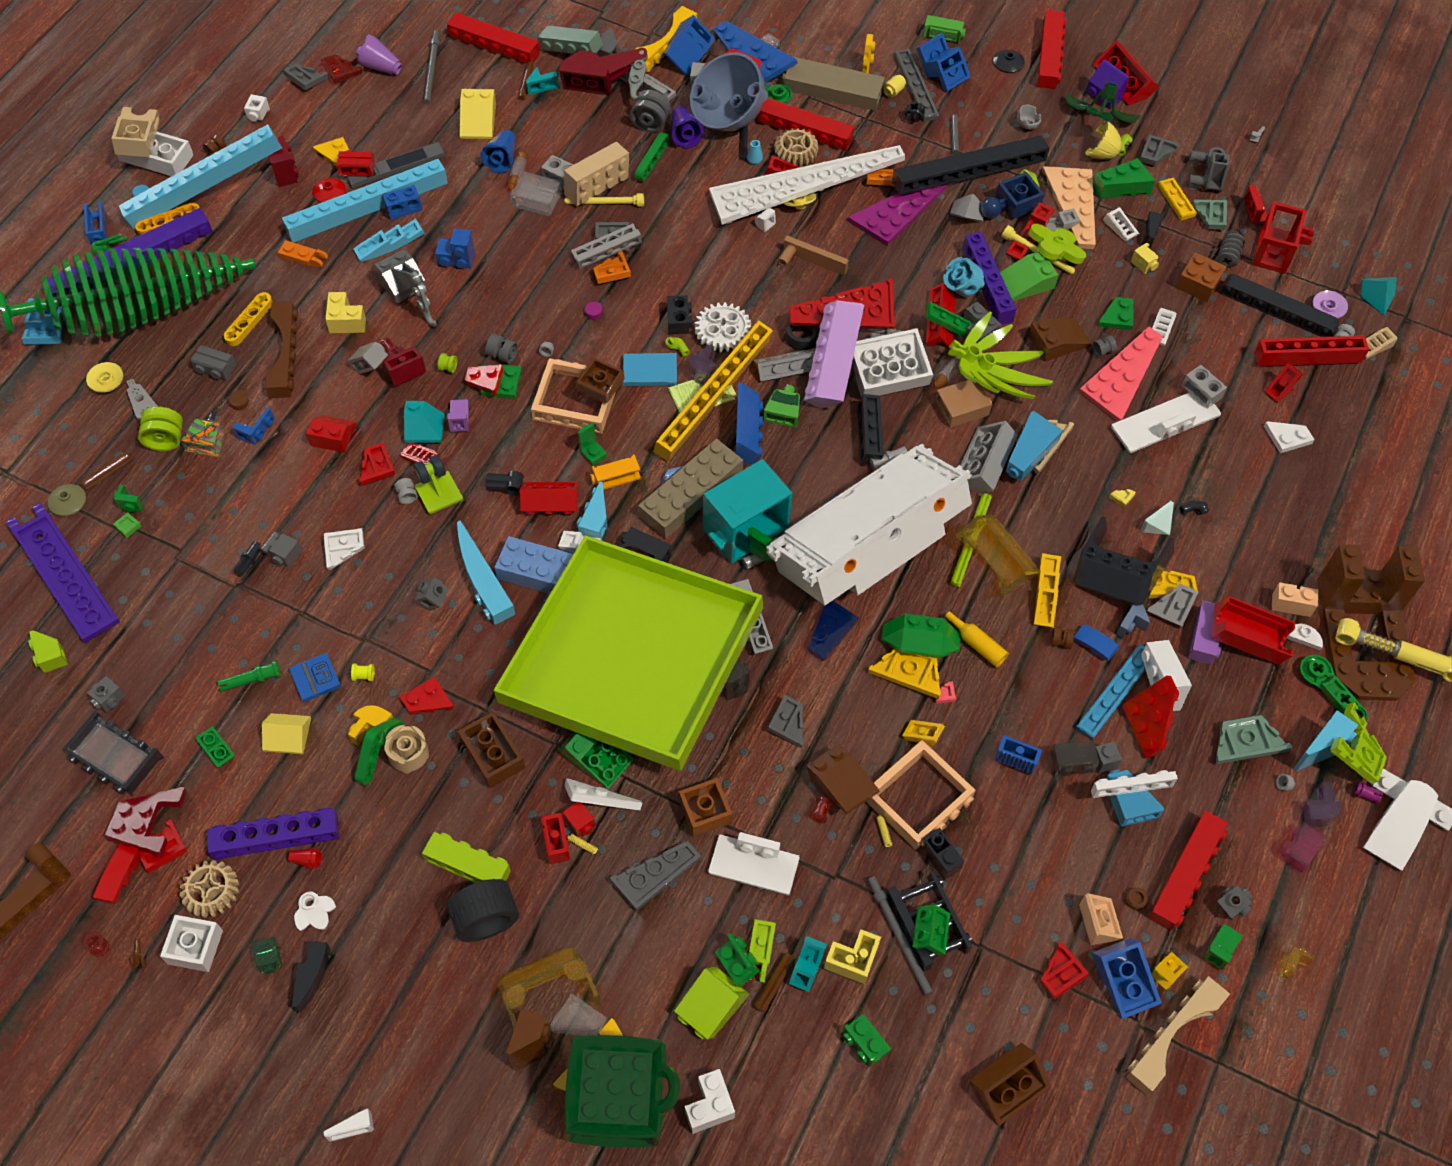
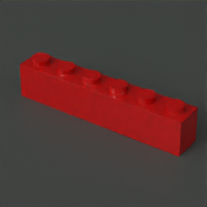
(493, 38)
(1051, 49)
(825, 129)
(1311, 350)
(1187, 871)

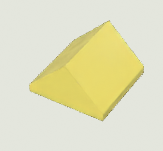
(285, 733)

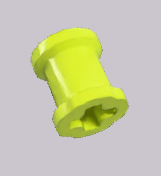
(362, 672)

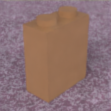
(963, 402)

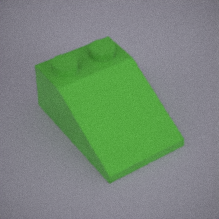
(1029, 276)

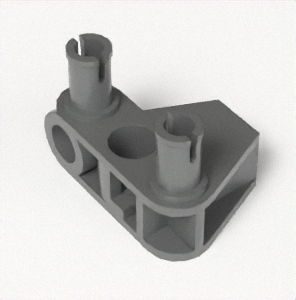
(1216, 168)

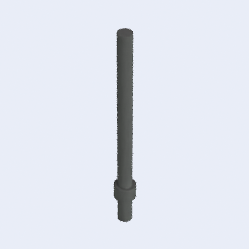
(434, 44)
(881, 898)

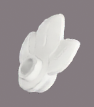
(314, 914)

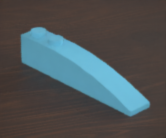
(485, 584)

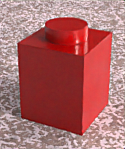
(579, 819)

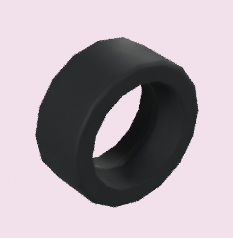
(801, 343)

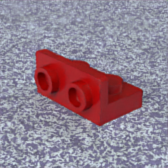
(1254, 205)

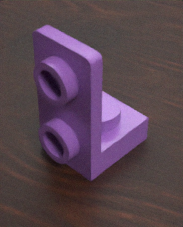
(459, 415)

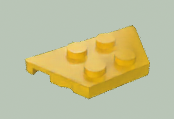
(909, 670)

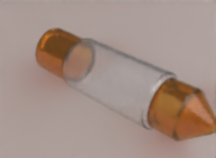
(517, 169)
(947, 373)

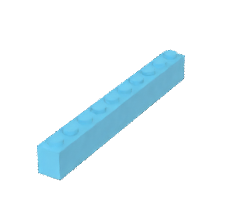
(201, 176)
(361, 201)

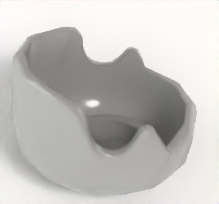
(1028, 118)

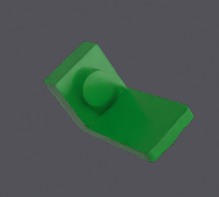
(589, 447)
(1222, 947)

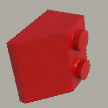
(330, 433)

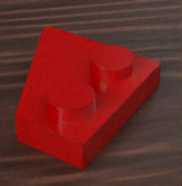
(376, 464)

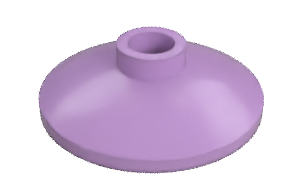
(1331, 303)

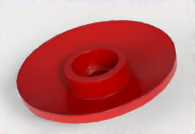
(328, 189)

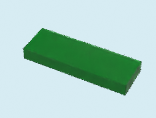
(947, 319)

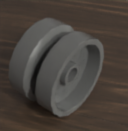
(650, 111)

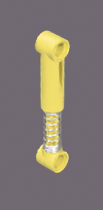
(1350, 633)

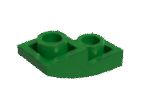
(215, 747)

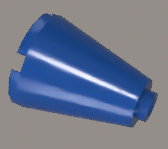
(499, 152)

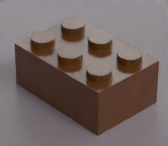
(491, 749)

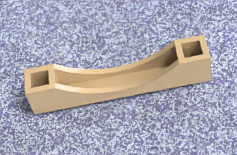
(1151, 1068)

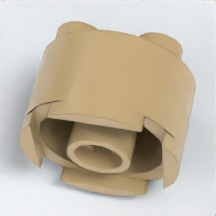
(406, 748)

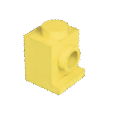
(1145, 259)

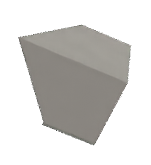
(967, 208)

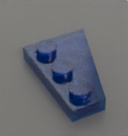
(831, 629)

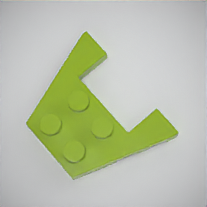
(1365, 752)

